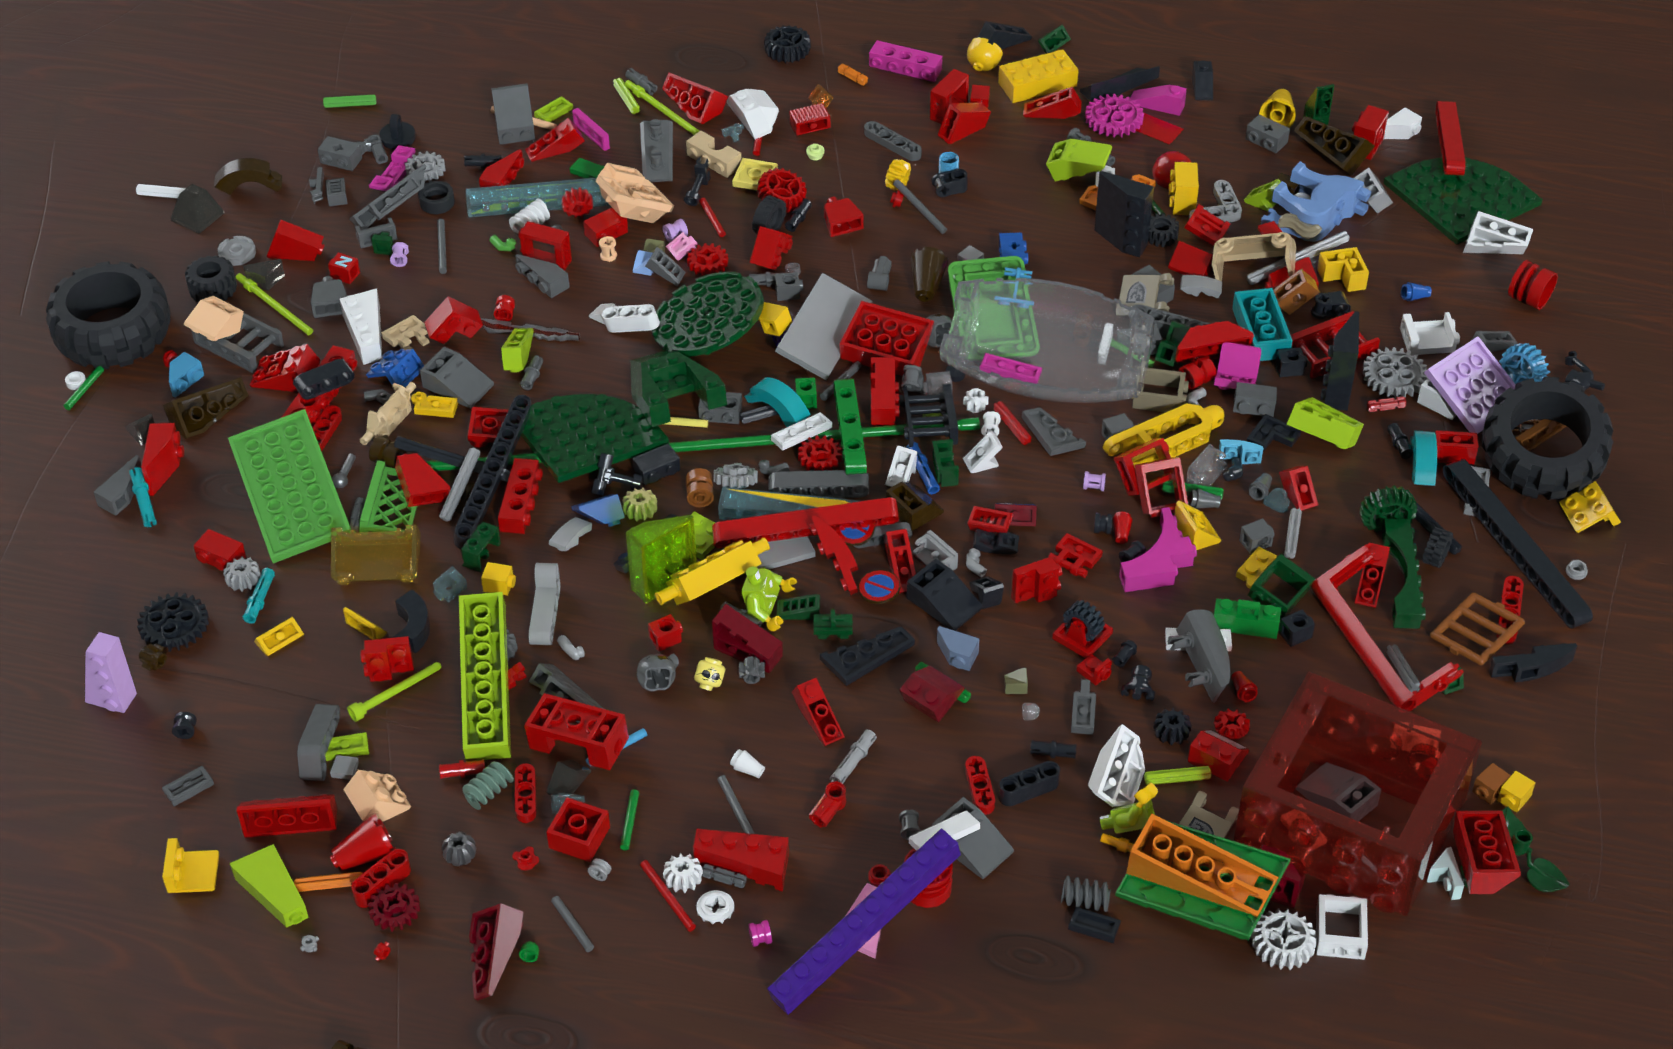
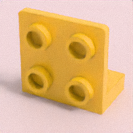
(1588, 508)
(189, 870)

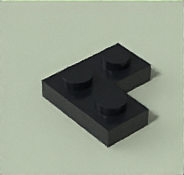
(1273, 429)

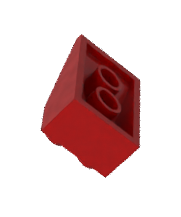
(161, 455)

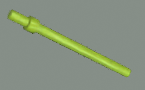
(640, 92)
(251, 286)

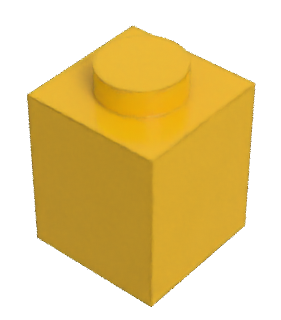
(498, 578)
(1516, 791)

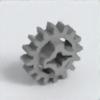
(434, 165)
(735, 476)

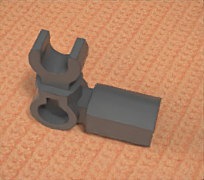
(374, 144)

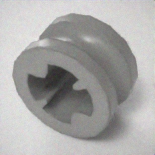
(599, 869)

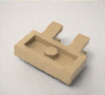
(401, 332)

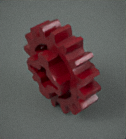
(394, 907)

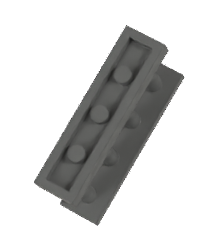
(235, 352)

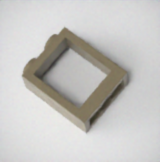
(1162, 402)

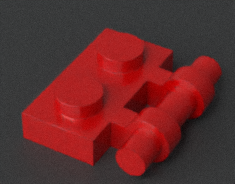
(1079, 551)

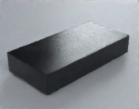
(1094, 925)

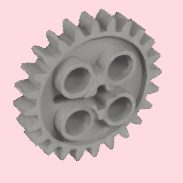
(1394, 372)

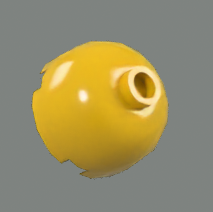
(983, 55)

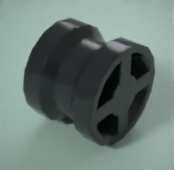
(1103, 523)
(184, 725)

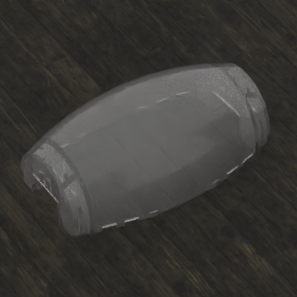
(1083, 341)

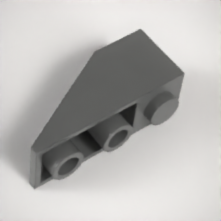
(545, 275)
(117, 490)

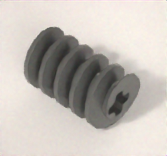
(1086, 893)

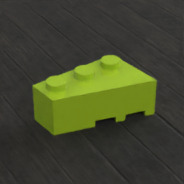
(1325, 422)

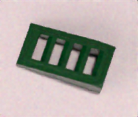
(810, 602)

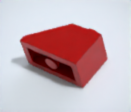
(1299, 487)

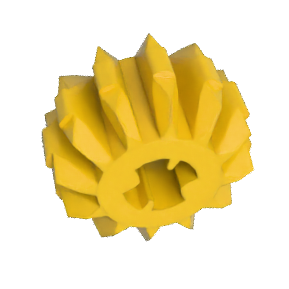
(897, 170)

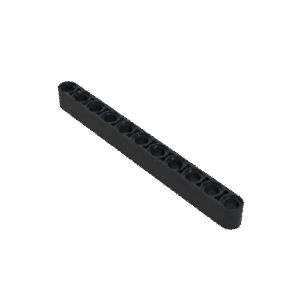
(1518, 544)

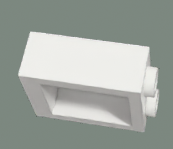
(1330, 944)

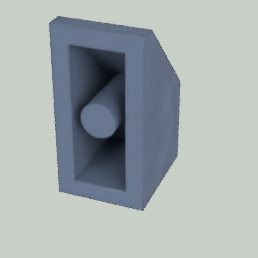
(958, 648)

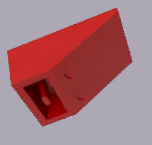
(280, 369)

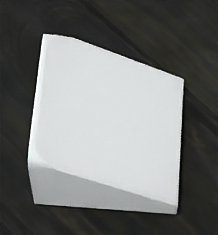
(596, 314)

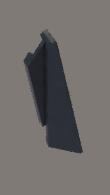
(1120, 83)

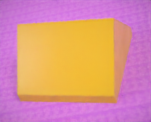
(1195, 525)

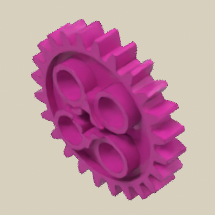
(1114, 115)

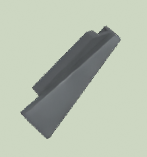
(390, 199)
(556, 683)

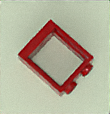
(954, 84)
(548, 235)
(1174, 464)
(1127, 469)

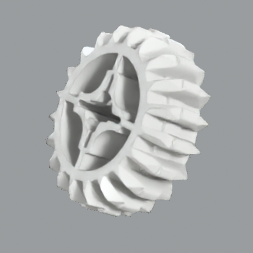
(1298, 944)

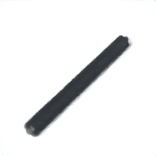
(439, 454)

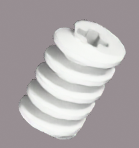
(535, 212)

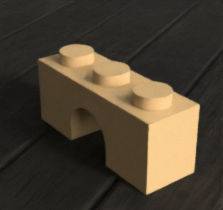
(722, 161)

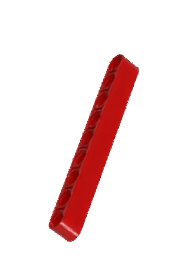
(797, 523)

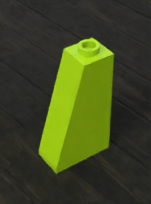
(270, 884)

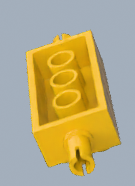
(709, 574)

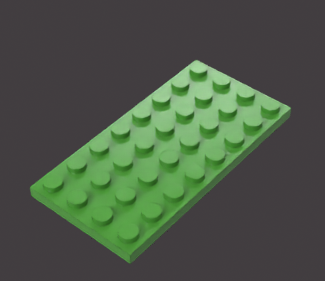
(288, 485)

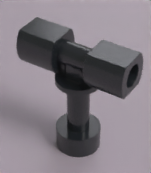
(607, 475)

